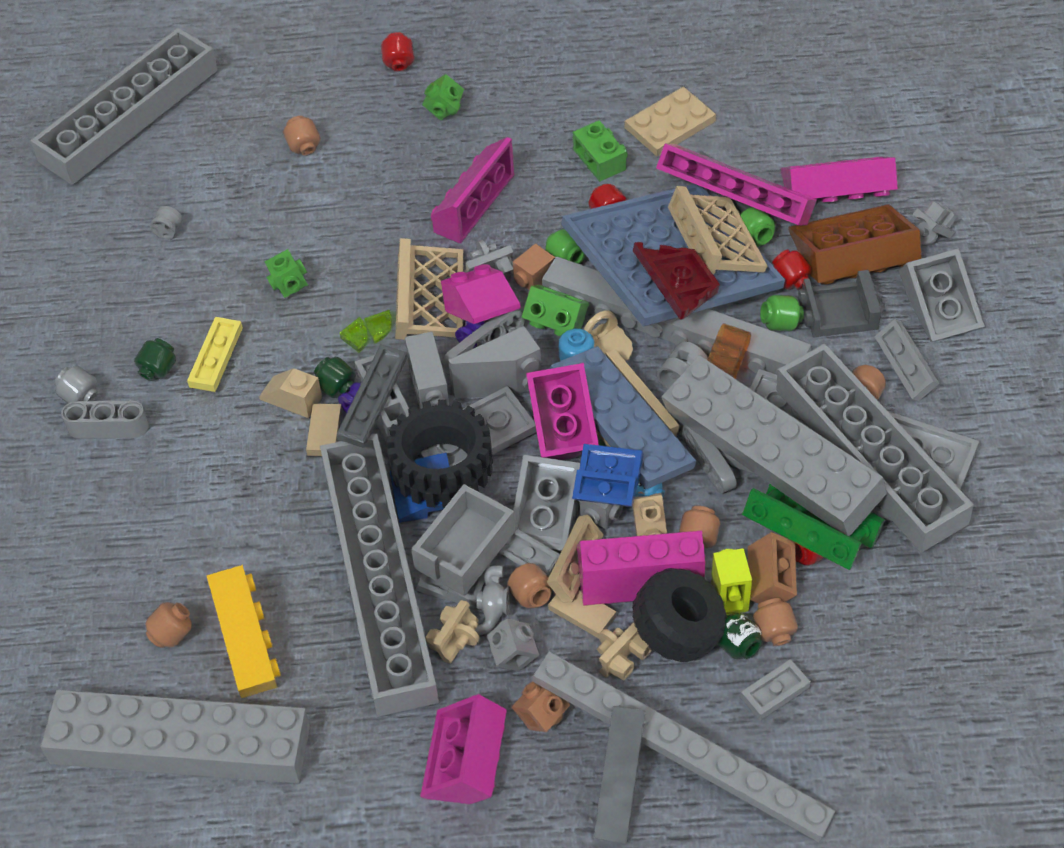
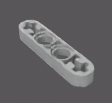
(502, 324)
(709, 459)

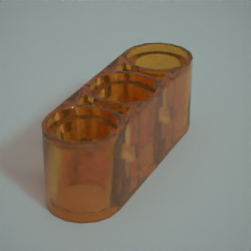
(729, 349)

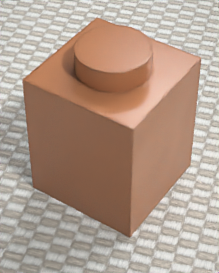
(532, 266)

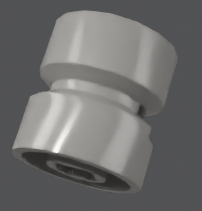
(678, 362)

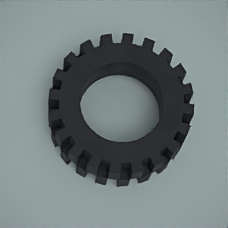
(439, 426)

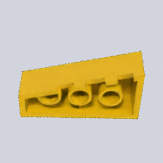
(242, 631)

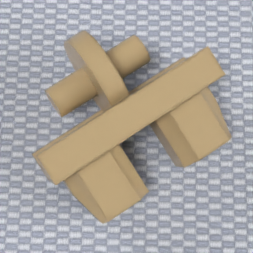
(649, 515)
(456, 633)
(617, 647)

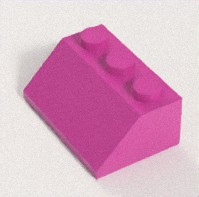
(562, 411)
(464, 751)

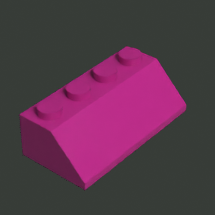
(843, 178)
(474, 191)
(619, 567)

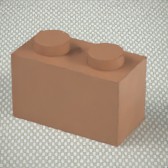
(772, 568)

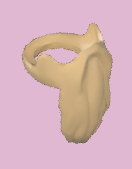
(609, 335)

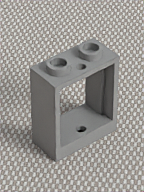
(426, 369)

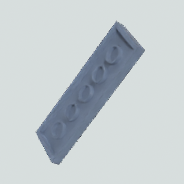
(629, 421)

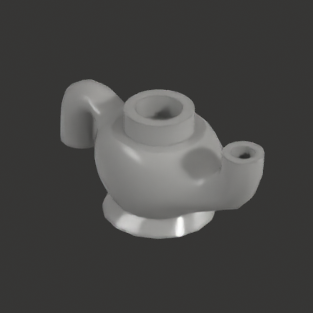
(493, 599)

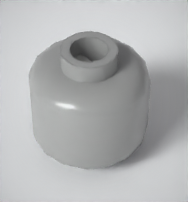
(75, 385)

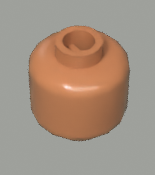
(301, 134)
(871, 379)
(703, 520)
(529, 585)
(775, 621)
(168, 624)

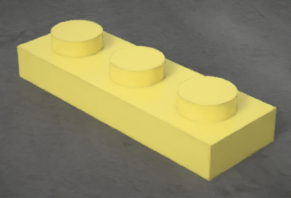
(215, 354)

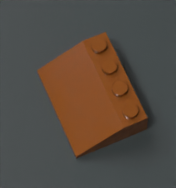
(857, 242)

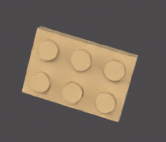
(670, 120)

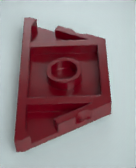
(679, 276)

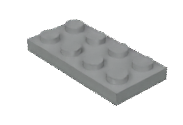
(506, 421)

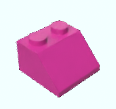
(478, 294)

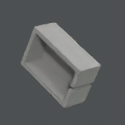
(463, 539)

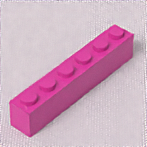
(736, 184)

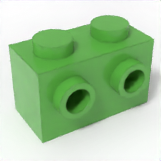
(599, 150)
(554, 310)

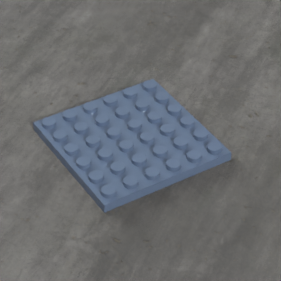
(608, 240)

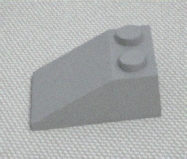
(941, 295)
(495, 366)
(545, 500)

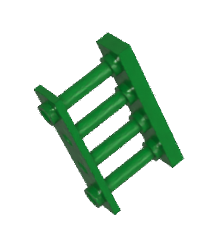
(801, 526)

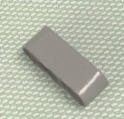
(105, 419)

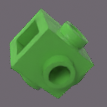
(443, 97)
(286, 273)

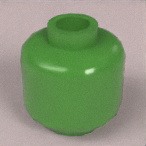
(759, 225)
(563, 246)
(781, 313)

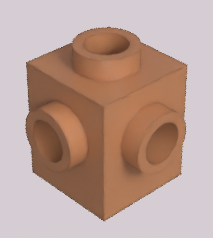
(539, 708)

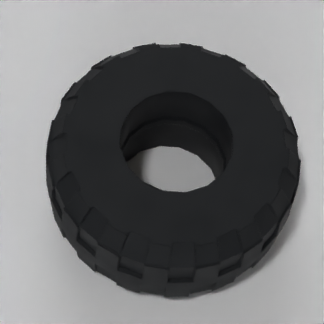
(679, 615)

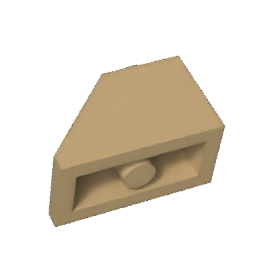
(293, 392)

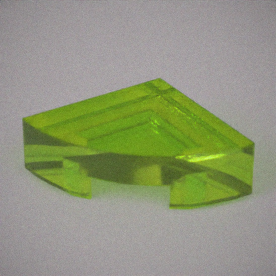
(379, 325)
(355, 335)

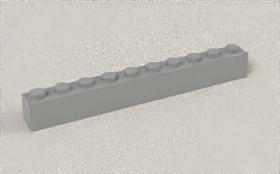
(765, 351)

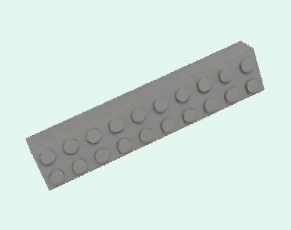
(379, 578)

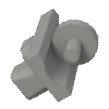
(936, 221)
(489, 255)

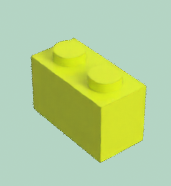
(732, 579)

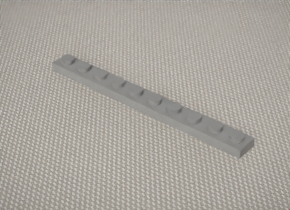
(688, 748)

